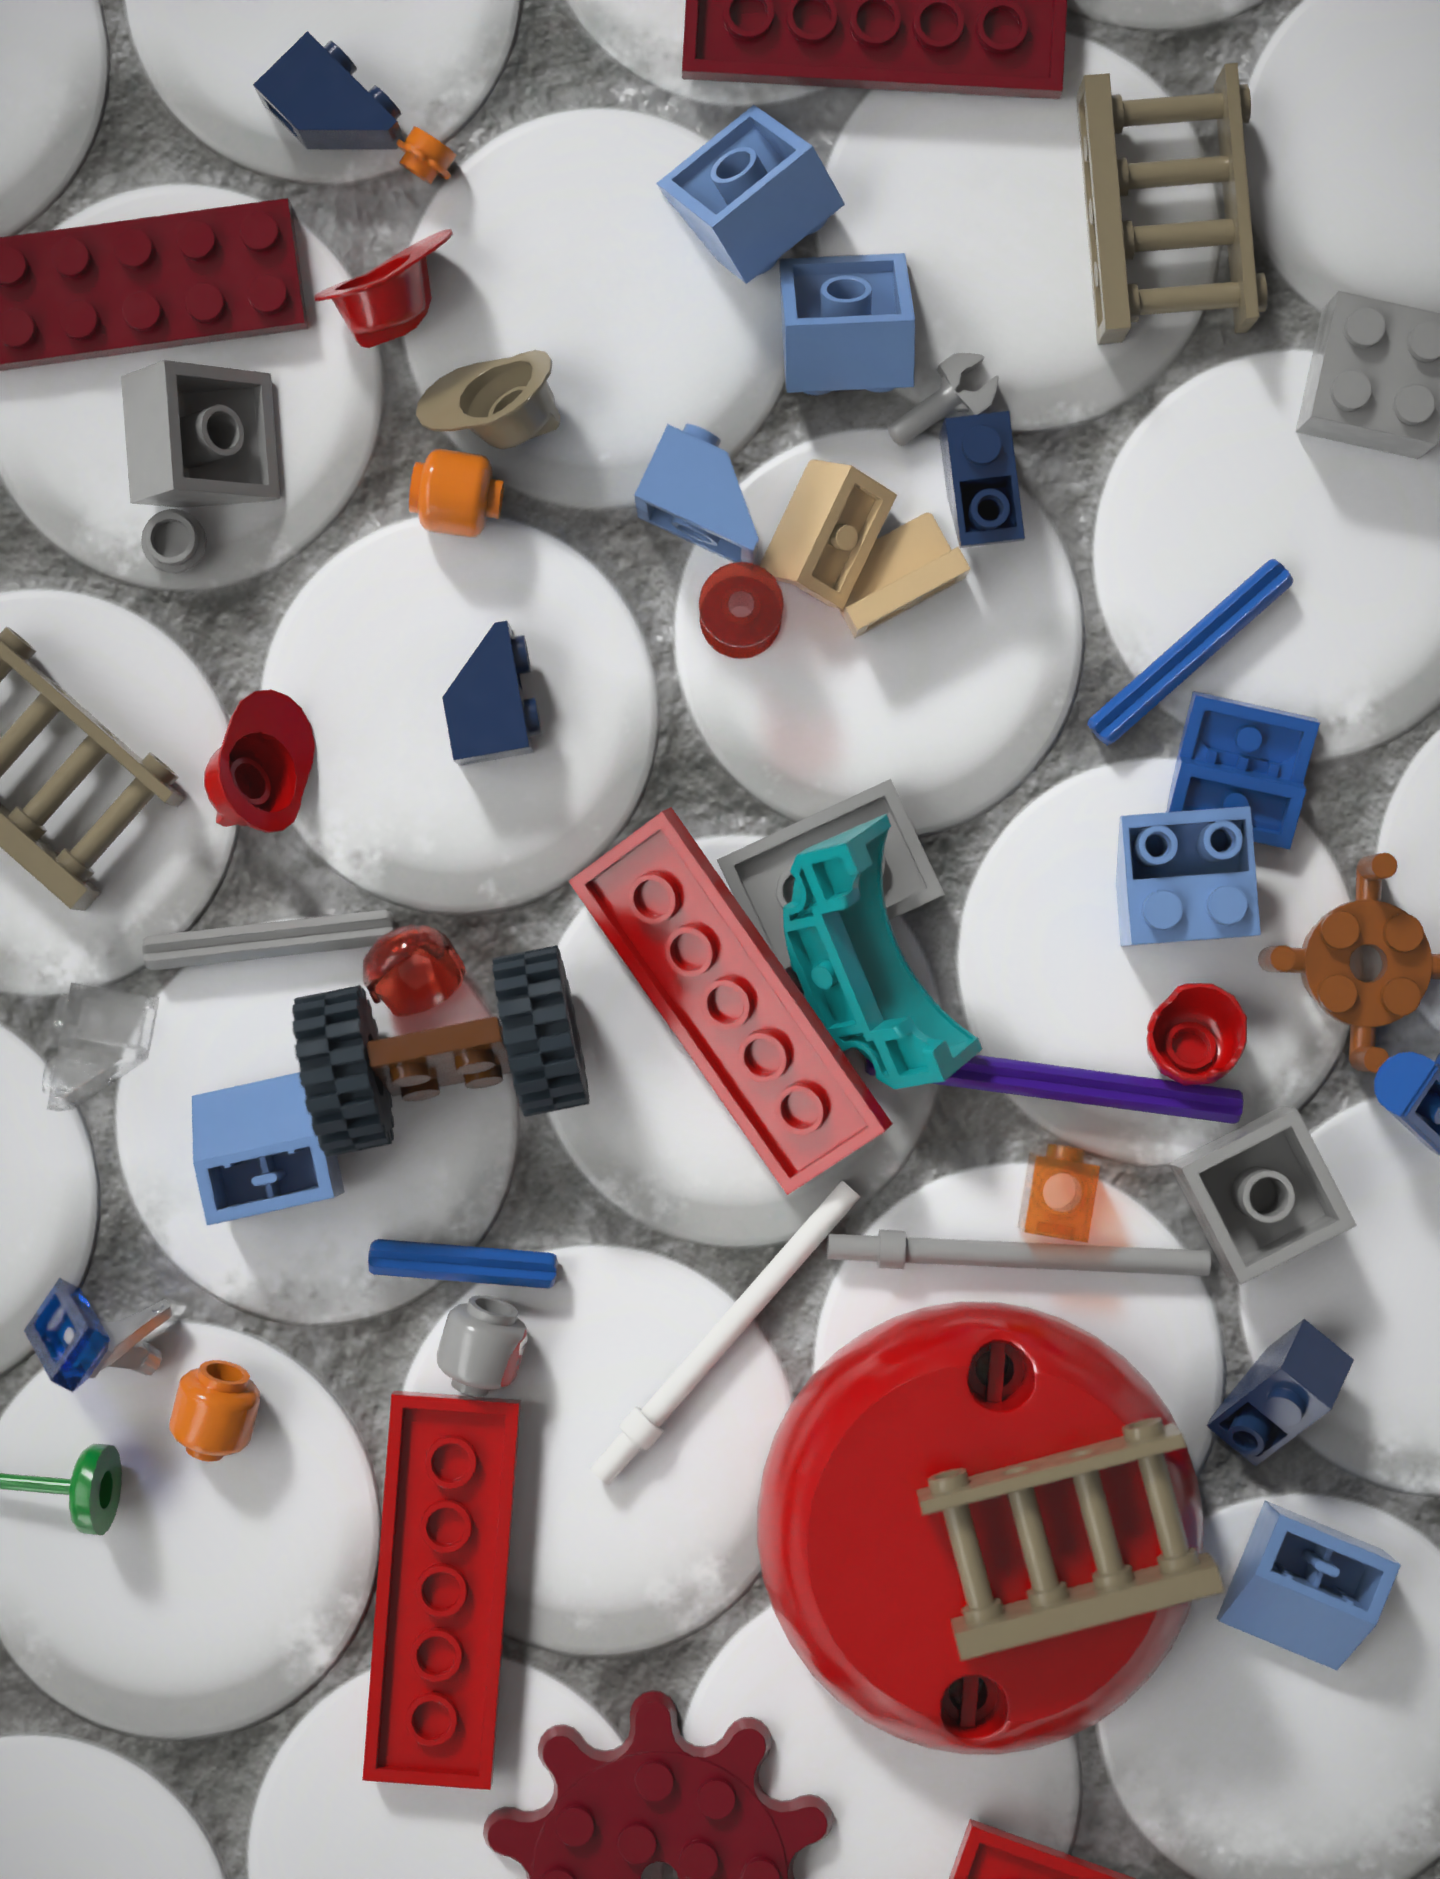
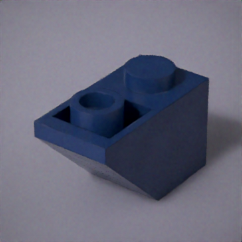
(324, 104)
(982, 479)
(487, 701)
(1282, 1393)

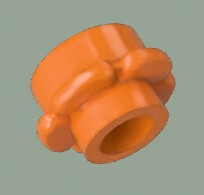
(425, 155)

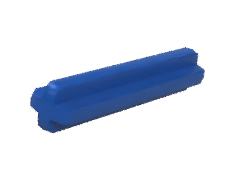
(462, 1263)

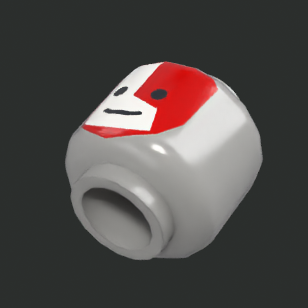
(482, 1345)

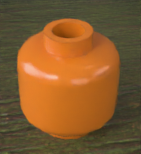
(455, 493)
(215, 1410)

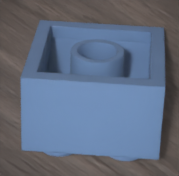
(752, 193)
(847, 323)
(697, 495)

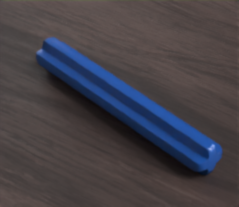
(1190, 651)

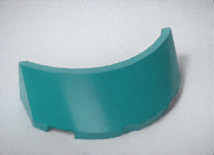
(855, 968)

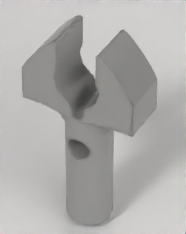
(946, 399)

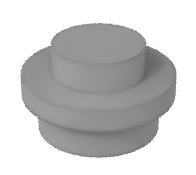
(173, 541)

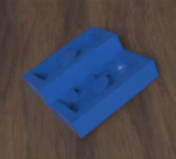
(1244, 758)

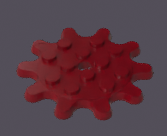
(658, 1804)

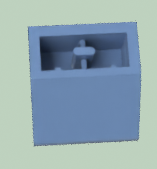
(1186, 876)
(258, 1151)
(1308, 1587)

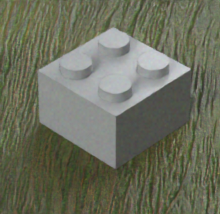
(1374, 376)
(1262, 1194)

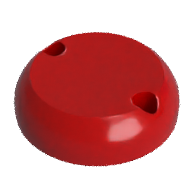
(875, 1582)

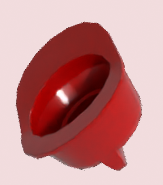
(389, 297)
(261, 764)

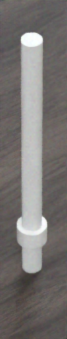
(643, 1425)

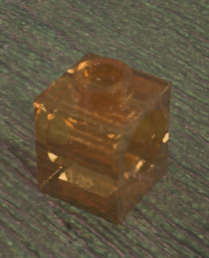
(1075, 1218)

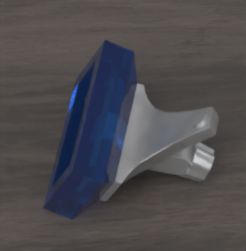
(79, 1345)

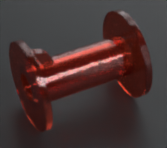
(740, 586)

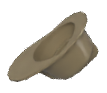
(495, 399)

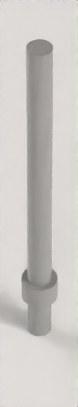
(894, 1249)

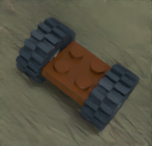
(353, 1073)

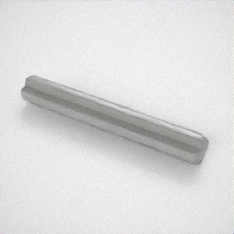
(266, 940)

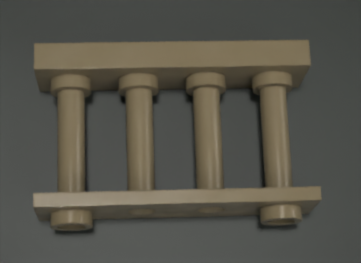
(1111, 177)
(22, 829)
(1115, 1589)

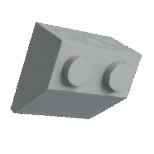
(199, 435)

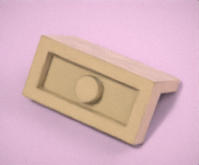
(828, 531)
(901, 573)

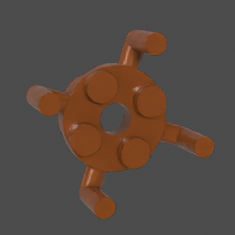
(1327, 955)

